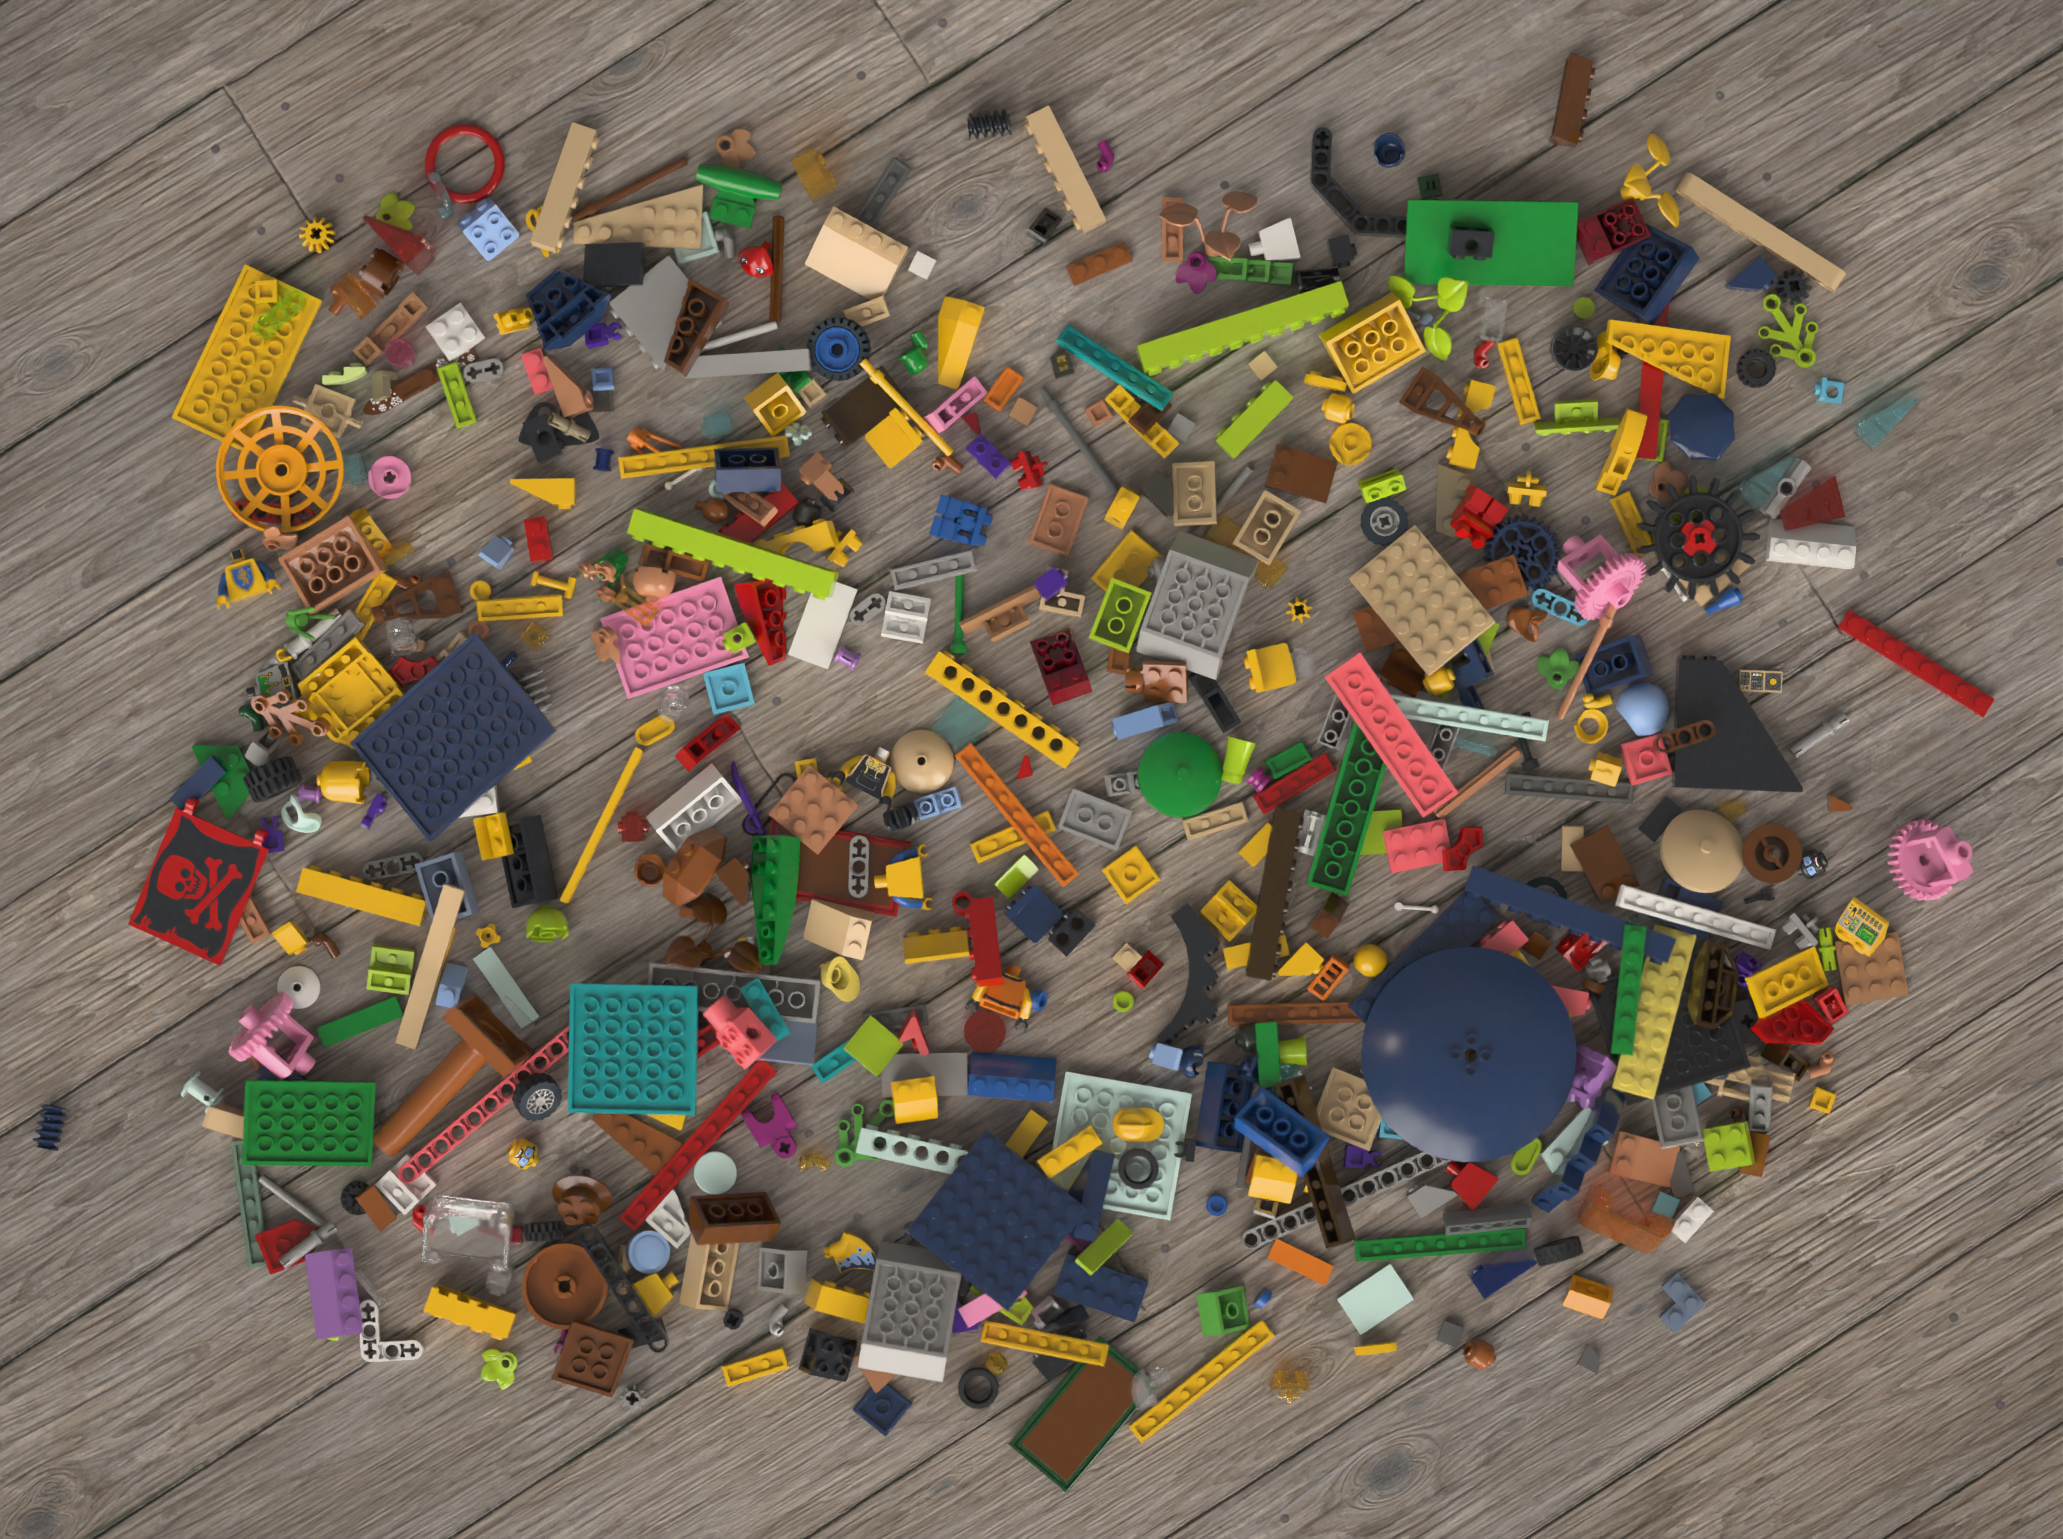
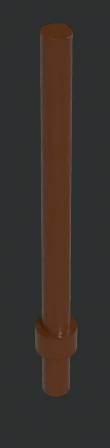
(592, 208)

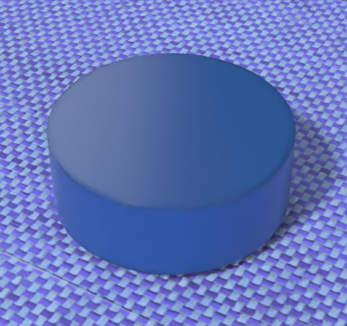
(1039, 999)
(1216, 1205)
(1262, 1298)

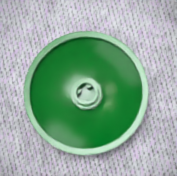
(1179, 775)

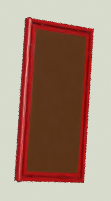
(827, 874)

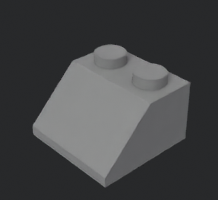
(782, 1270)

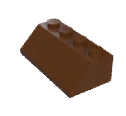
(1571, 101)
(732, 1218)

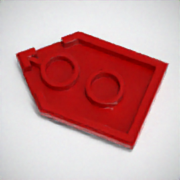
(280, 1240)

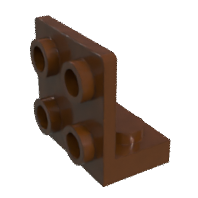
(1402, 671)

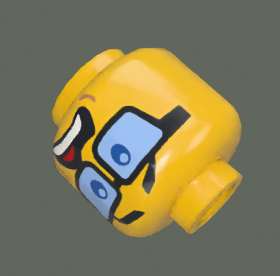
(523, 1153)

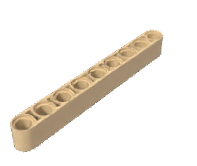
(1760, 232)

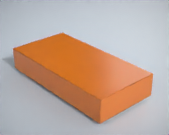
(1003, 389)

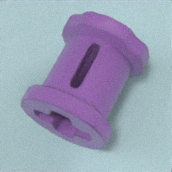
(847, 657)
(309, 793)

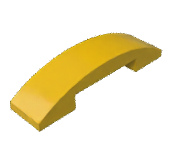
(1126, 407)

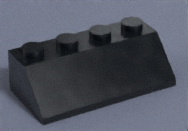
(529, 868)

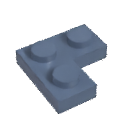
(1686, 1303)

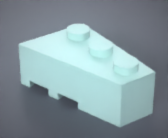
(1562, 1142)

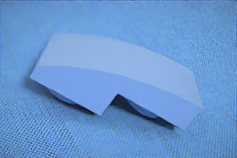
(938, 803)

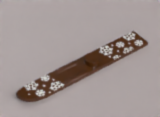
(416, 383)

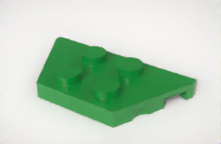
(230, 789)

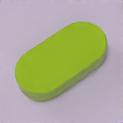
(1525, 1157)

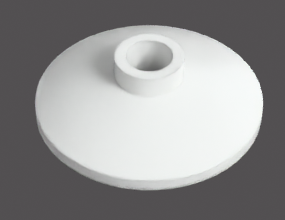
(309, 986)

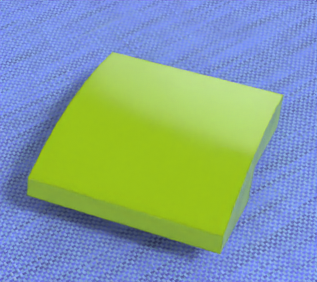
(390, 969)
(873, 1046)

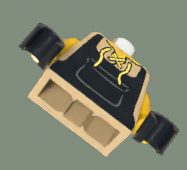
(870, 776)

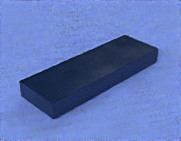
(200, 782)

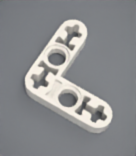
(381, 1346)

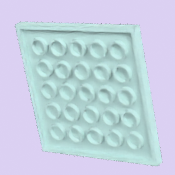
(1096, 1102)

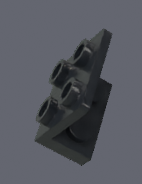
(827, 1355)

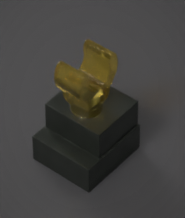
(1062, 365)

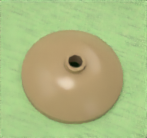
(924, 777)

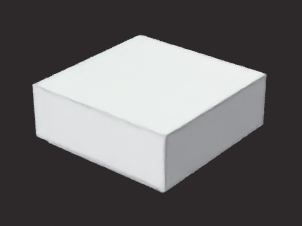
(922, 265)

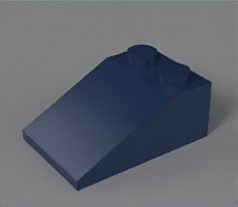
(1616, 664)

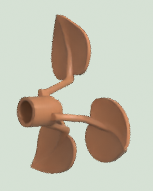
(1215, 242)

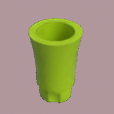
(1236, 759)
(1293, 1051)

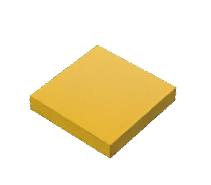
(1131, 874)

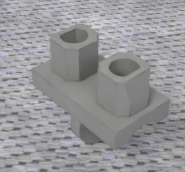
(1806, 938)

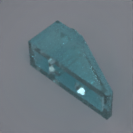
(1878, 425)
(1760, 486)

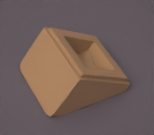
(1023, 411)

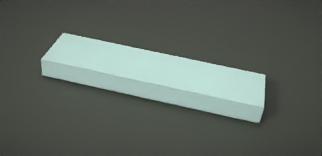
(503, 981)

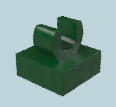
(1429, 186)

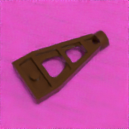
(1421, 389)
(445, 595)

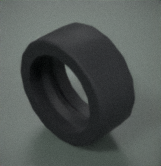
(1138, 1184)
(962, 1388)

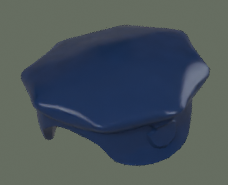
(1701, 426)

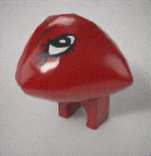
(756, 260)

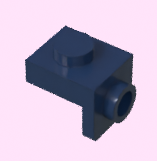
(1249, 1069)

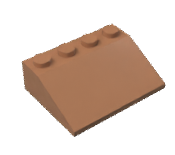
(332, 564)

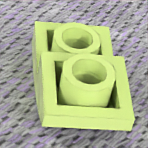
(351, 374)

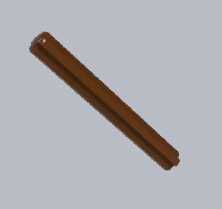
(777, 261)

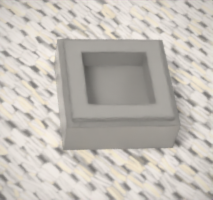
(1181, 427)

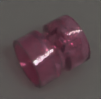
(400, 354)

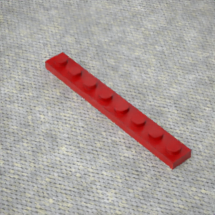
(1915, 663)

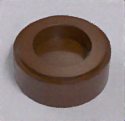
(1593, 986)

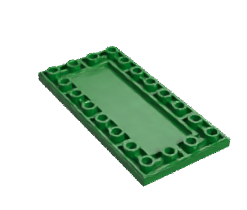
(1530, 244)

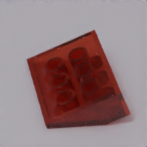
(410, 248)

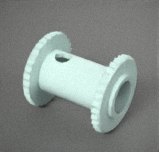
(202, 1091)

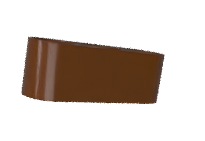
(1694, 736)

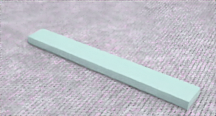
(1472, 718)

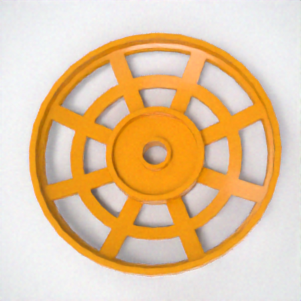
(269, 461)

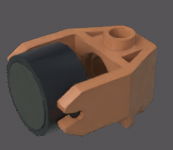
(818, 474)

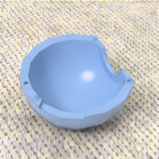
(1644, 708)

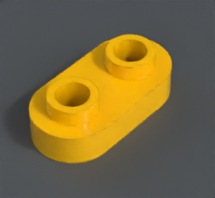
(1334, 383)

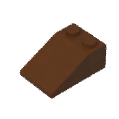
(1300, 474)
(1603, 864)

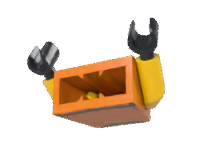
(1008, 999)

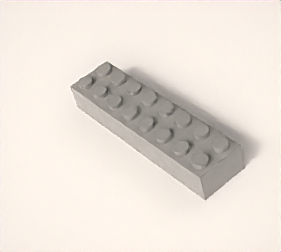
(794, 997)

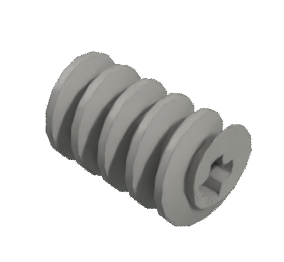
(535, 690)

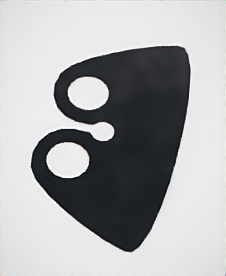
(583, 420)

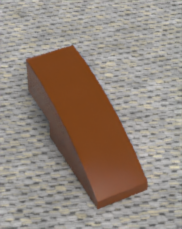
(668, 560)

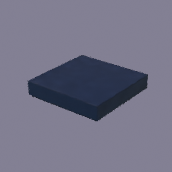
(882, 1408)

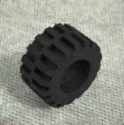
(272, 779)

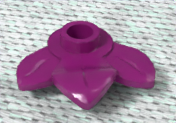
(1196, 275)

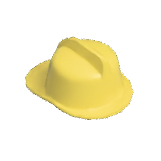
(840, 978)

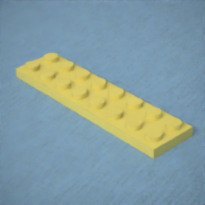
(1656, 1014)

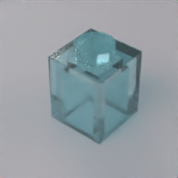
(717, 426)
(355, 470)

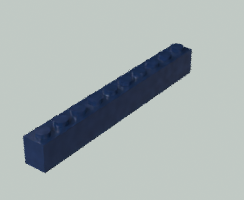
(1562, 913)

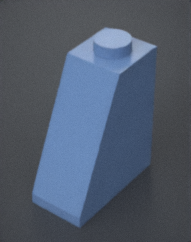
(1144, 720)

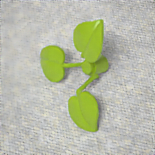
(1450, 297)

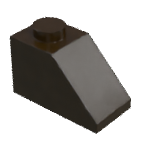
(1785, 1059)

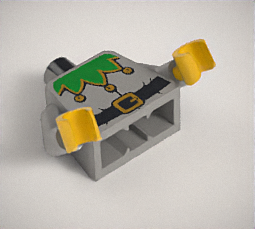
(273, 677)

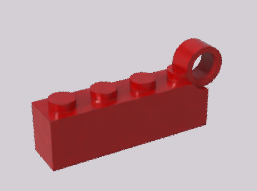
(984, 939)

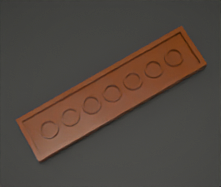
(1490, 584)

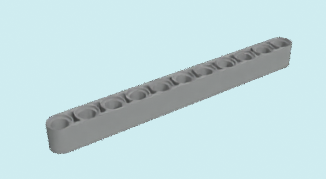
(1359, 1195)

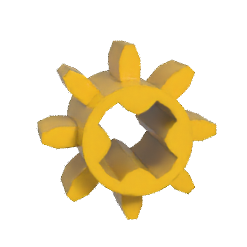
(1300, 616)

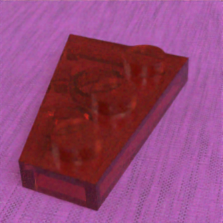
(1815, 507)

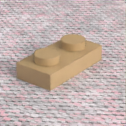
(868, 312)

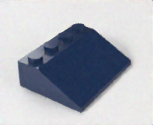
(1648, 275)

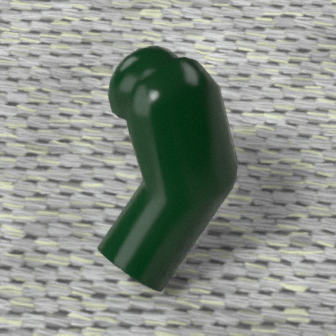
(257, 722)

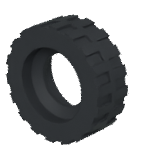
(1558, 1250)

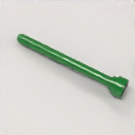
(958, 645)

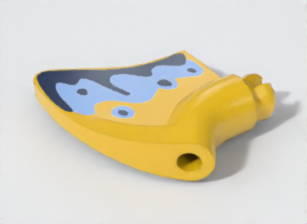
(851, 1253)

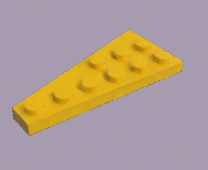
(1686, 354)

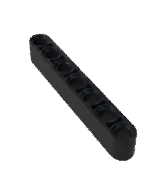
(622, 1277)

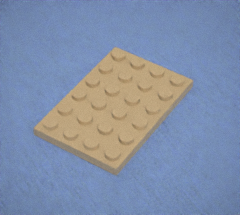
(1422, 600)

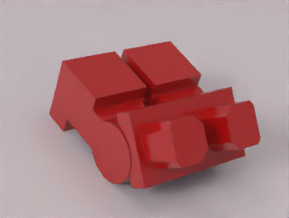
(1474, 525)

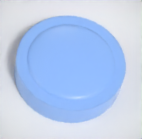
(647, 1251)

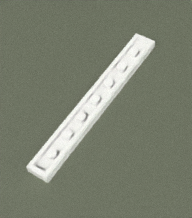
(1695, 917)

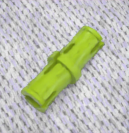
(1827, 949)

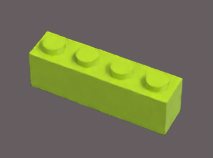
(1254, 419)

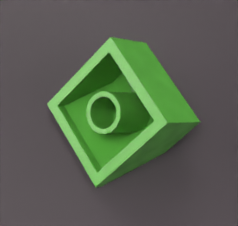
(1223, 1311)

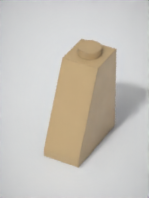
(224, 1119)

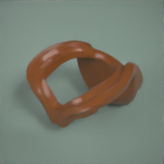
(1520, 619)

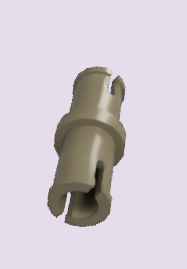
(568, 427)

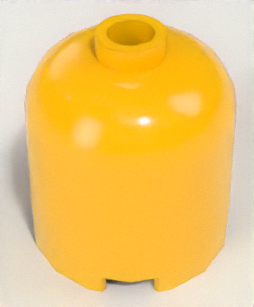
(344, 781)

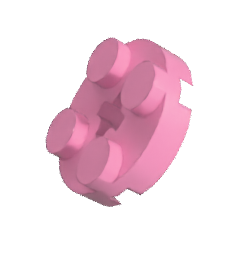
(380, 470)

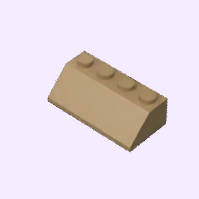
(708, 1275)

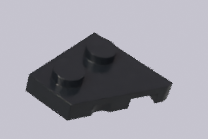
(1317, 278)

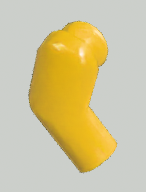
(1590, 702)

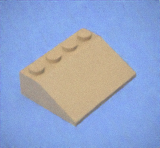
(856, 255)

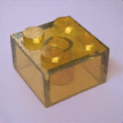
(813, 176)

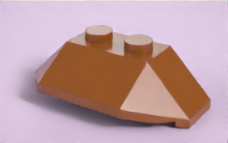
(693, 866)

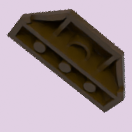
(1713, 986)

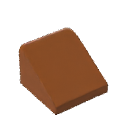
(1835, 804)

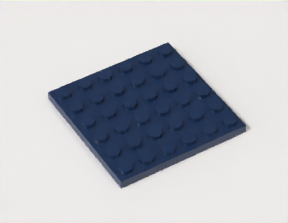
(996, 1220)

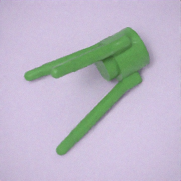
(298, 619)

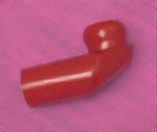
(1480, 354)

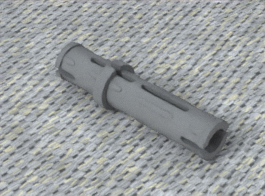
(1826, 730)
(315, 1239)

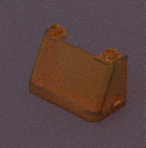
(1596, 1216)

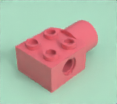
(739, 1031)

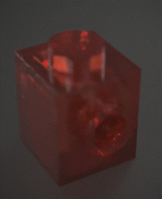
(632, 827)

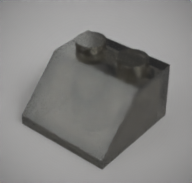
(1159, 492)

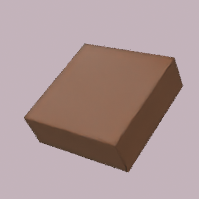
(1098, 413)

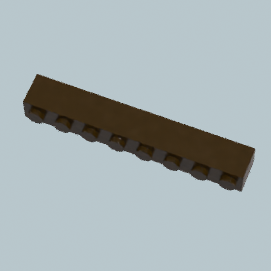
(1273, 893)
(1321, 1177)

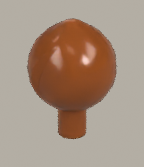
(713, 510)

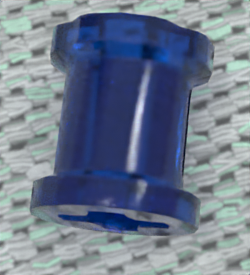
(603, 460)

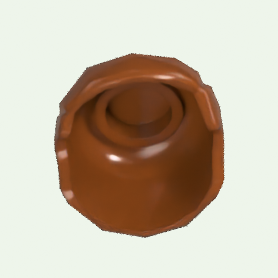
(649, 869)

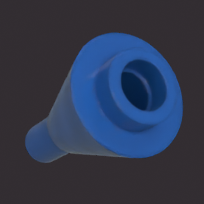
(1729, 598)

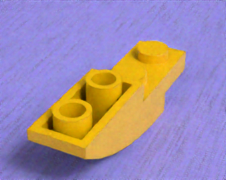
(1623, 452)

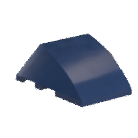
(565, 308)

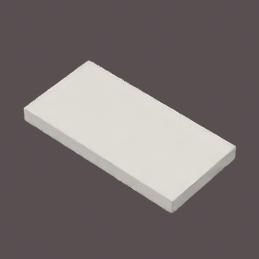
(822, 626)

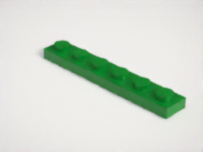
(1628, 990)

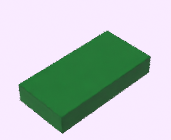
(1288, 760)

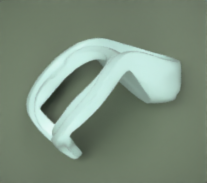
(306, 821)

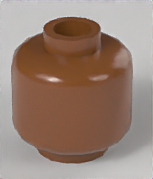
(1479, 1354)

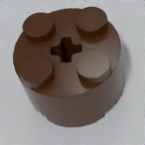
(380, 273)

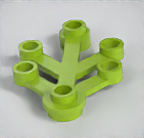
(1789, 333)

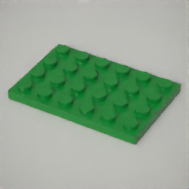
(308, 1122)

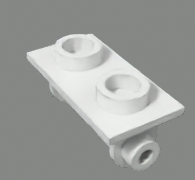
(1310, 832)

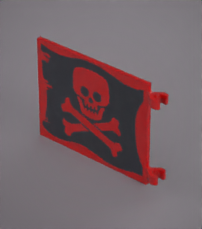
(199, 885)

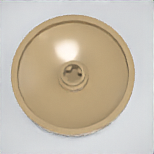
(1701, 851)

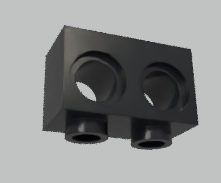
(1075, 936)

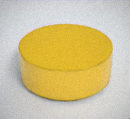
(480, 590)

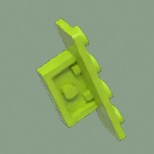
(1576, 416)

